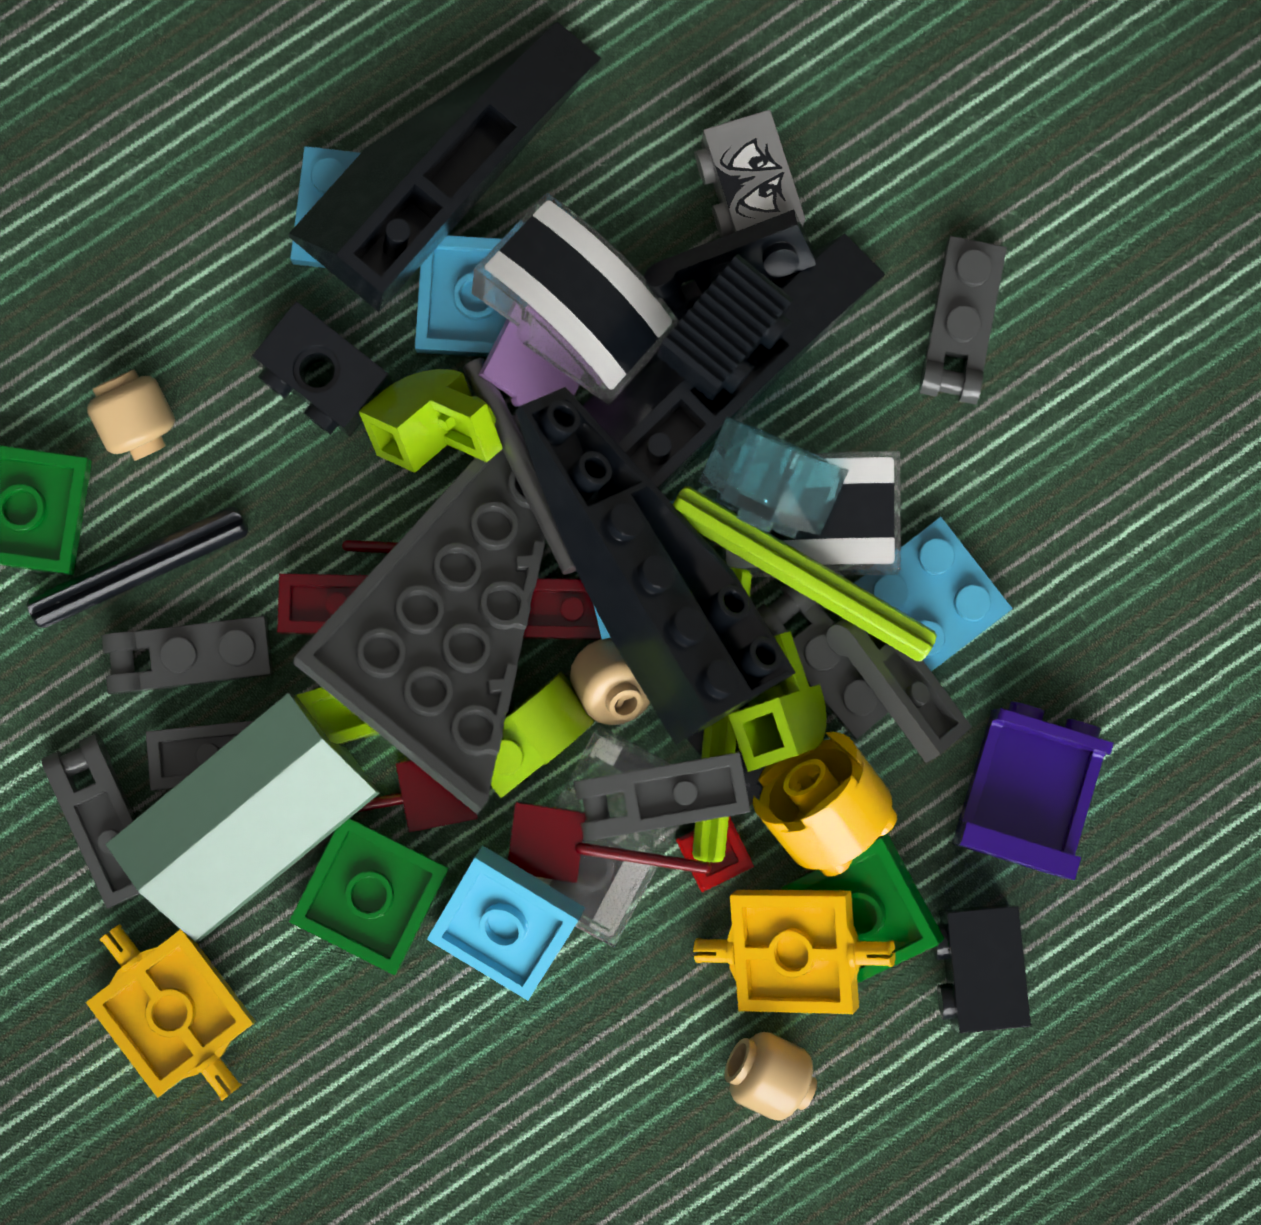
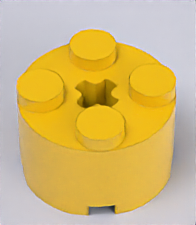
(825, 805)

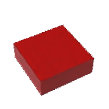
(734, 863)

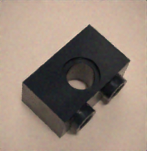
(300, 342)

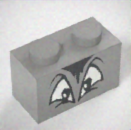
(747, 172)

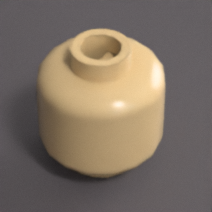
(131, 414)
(606, 684)
(770, 1076)

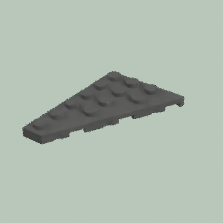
(439, 630)

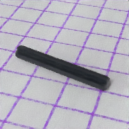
(137, 567)

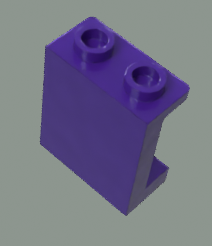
(1032, 790)

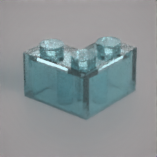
(771, 480)

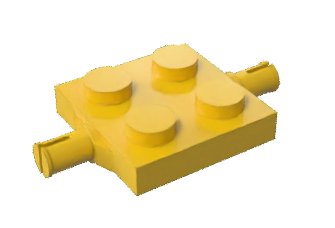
(794, 951)
(170, 1012)

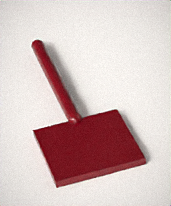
(424, 800)
(550, 845)

